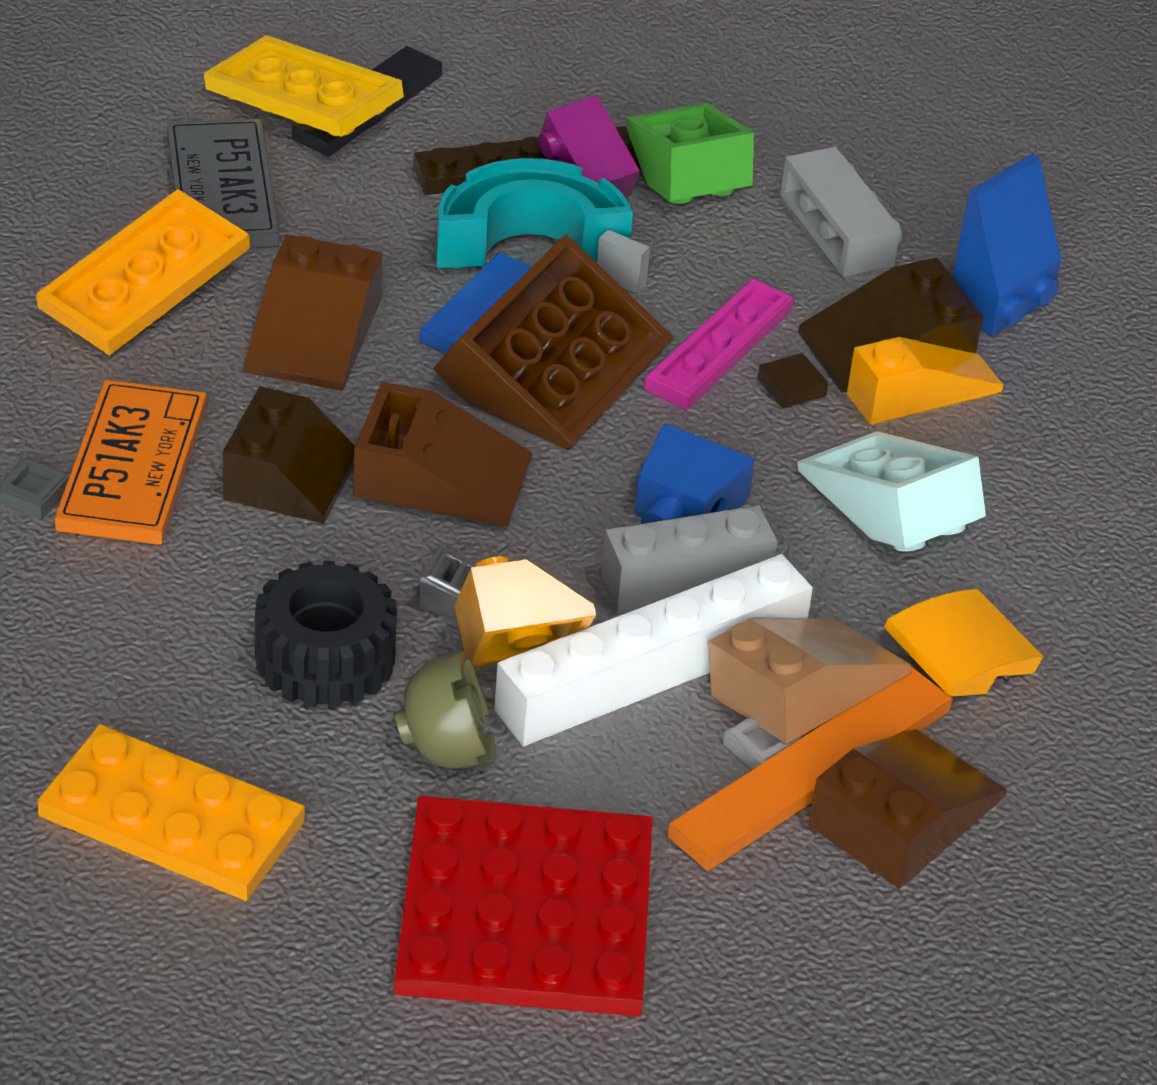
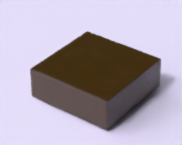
(792, 380)

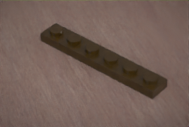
(449, 166)

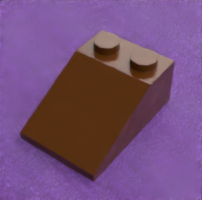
(315, 312)
(900, 803)

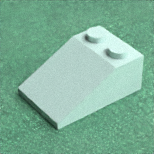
(899, 487)

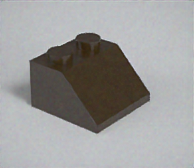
(286, 457)

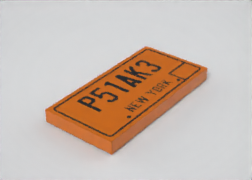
(131, 462)

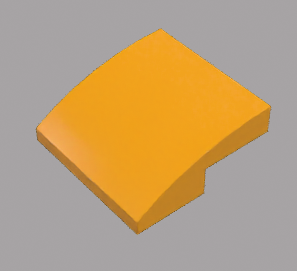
(963, 642)

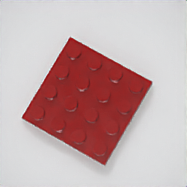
(526, 906)

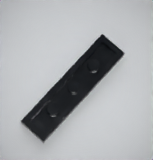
(408, 65)

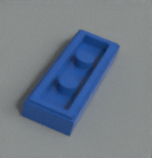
(472, 302)

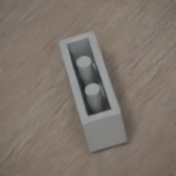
(840, 211)
(678, 554)

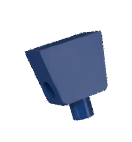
(690, 477)

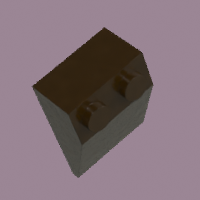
(905, 302)

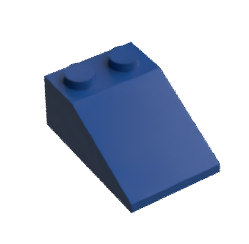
(1008, 246)

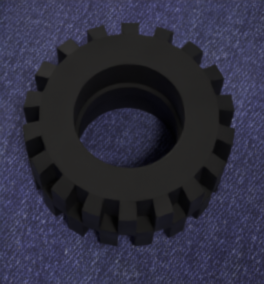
(325, 634)

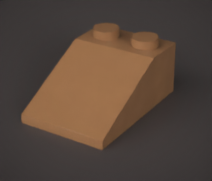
(797, 672)

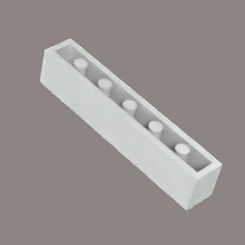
(639, 650)

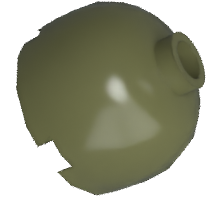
(447, 714)

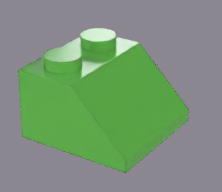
(692, 152)

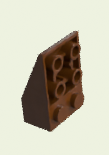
(437, 458)

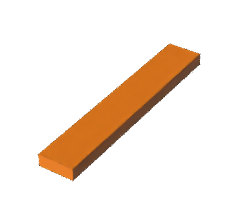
(788, 779)

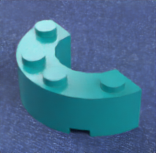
(526, 199)

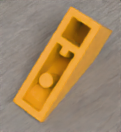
(913, 377)

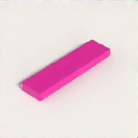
(718, 344)

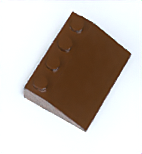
(554, 347)

